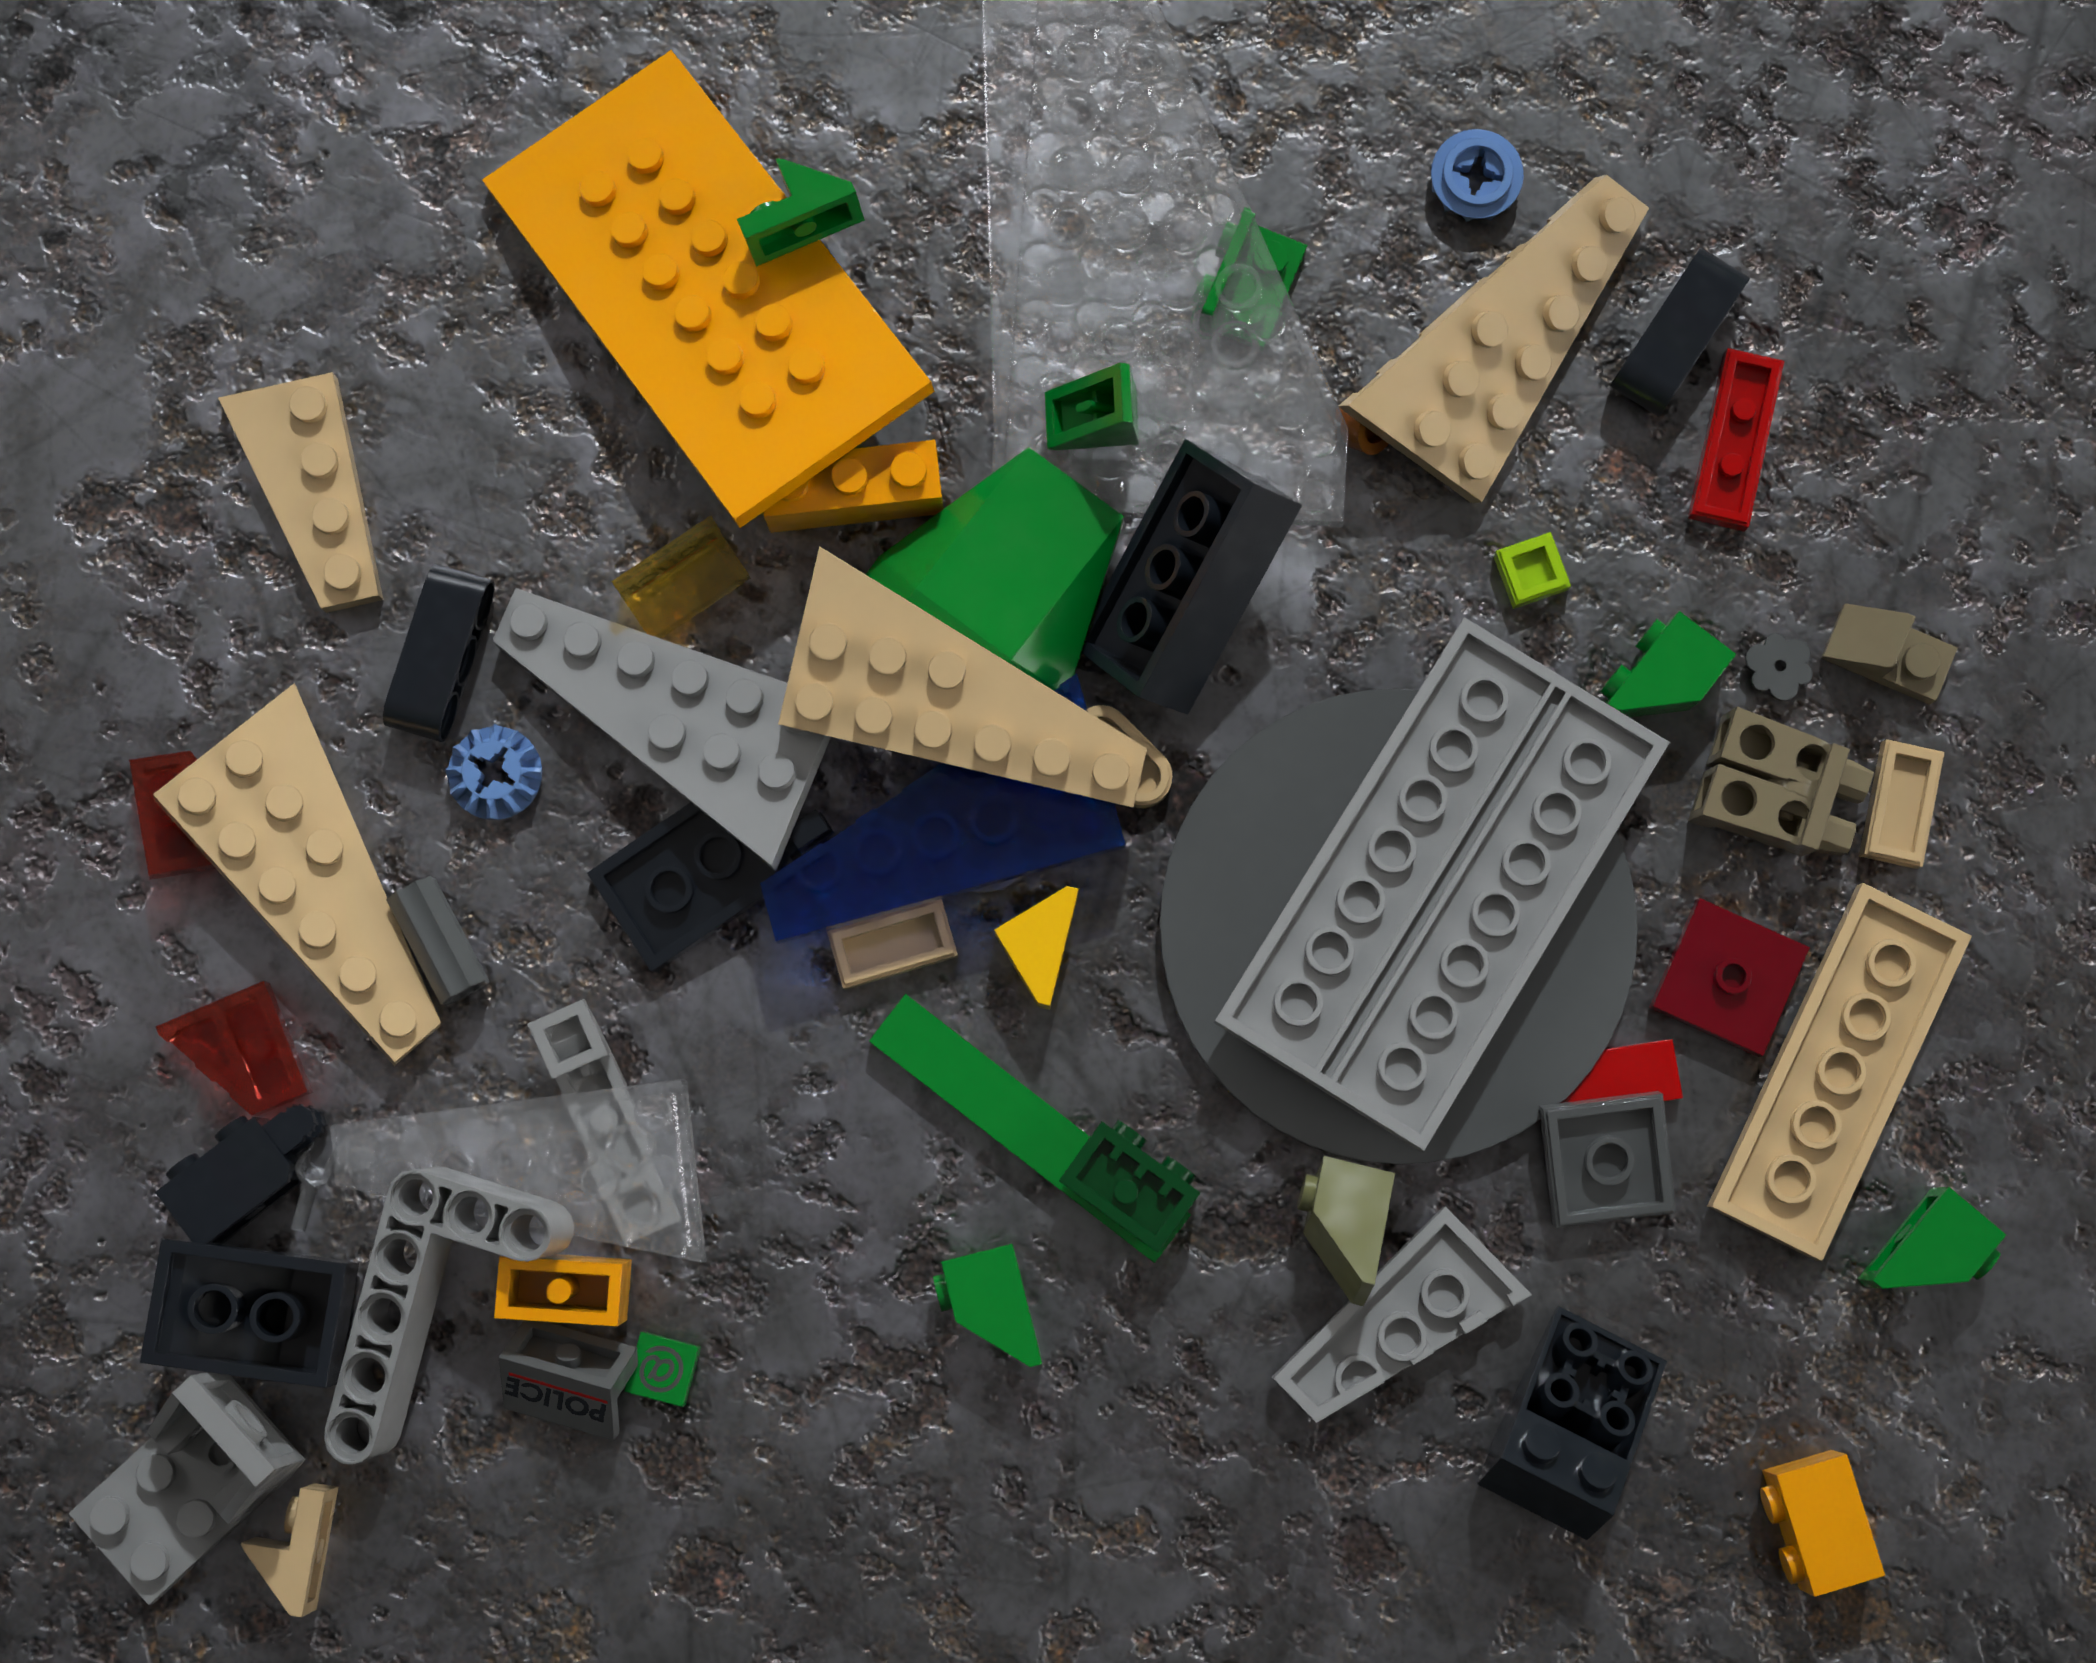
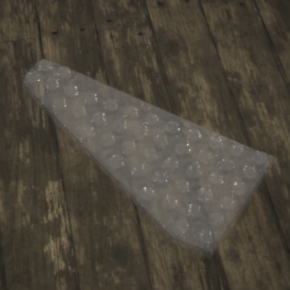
(1106, 247)

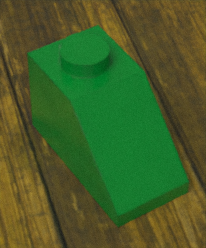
(1936, 1244)
(990, 1300)

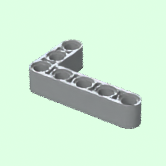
(417, 1290)

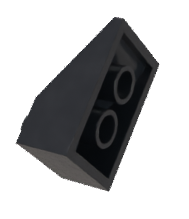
(249, 1313)

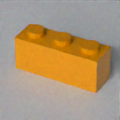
(863, 488)

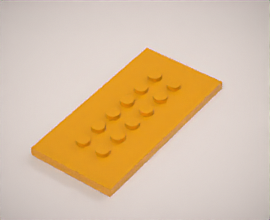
(741, 363)

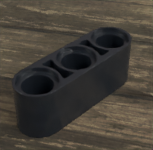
(1679, 332)
(438, 652)

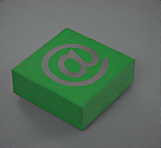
(663, 1369)

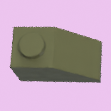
(1347, 1221)

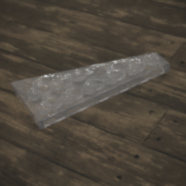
(606, 1155)

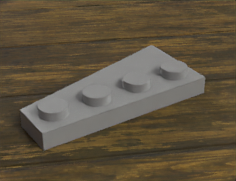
(1420, 1301)

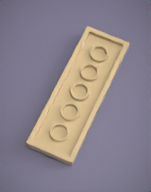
(1839, 1072)

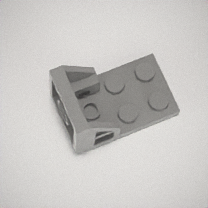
(188, 1485)

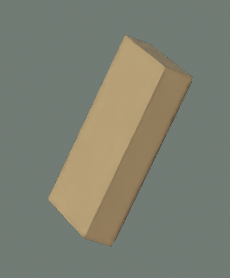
(1901, 804)
(892, 944)

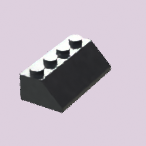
(1187, 577)

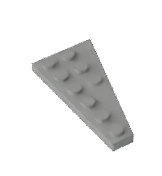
(678, 712)

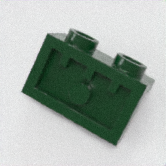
(1130, 1184)

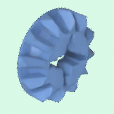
(1499, 162)
(498, 799)

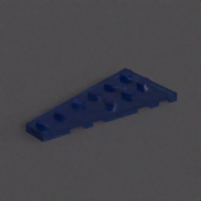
(937, 841)

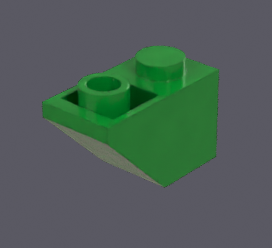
(1673, 672)

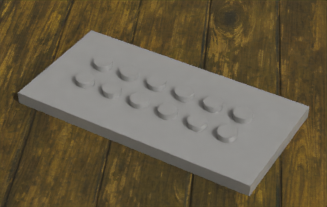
(1442, 884)

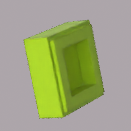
(1531, 570)

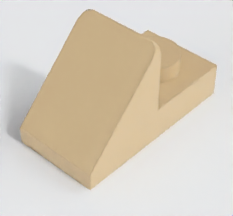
(297, 1566)

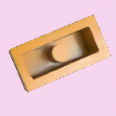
(564, 1289)
(1821, 1523)

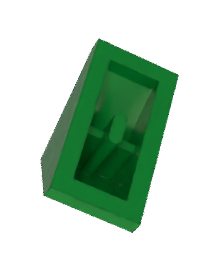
(1093, 411)

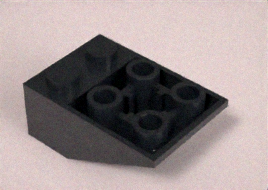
(1573, 1425)

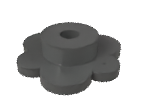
(1790, 655)

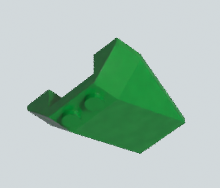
(1012, 565)

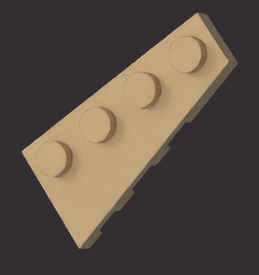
(309, 474)

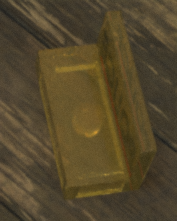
(681, 579)

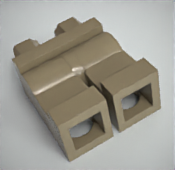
(1778, 786)

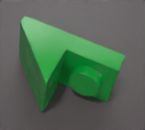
(815, 209)

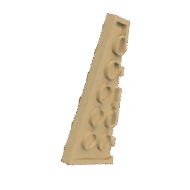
(1487, 359)
(912, 685)
(288, 845)

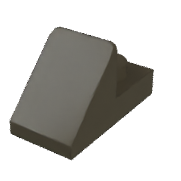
(1889, 651)

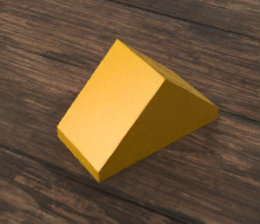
(1038, 942)

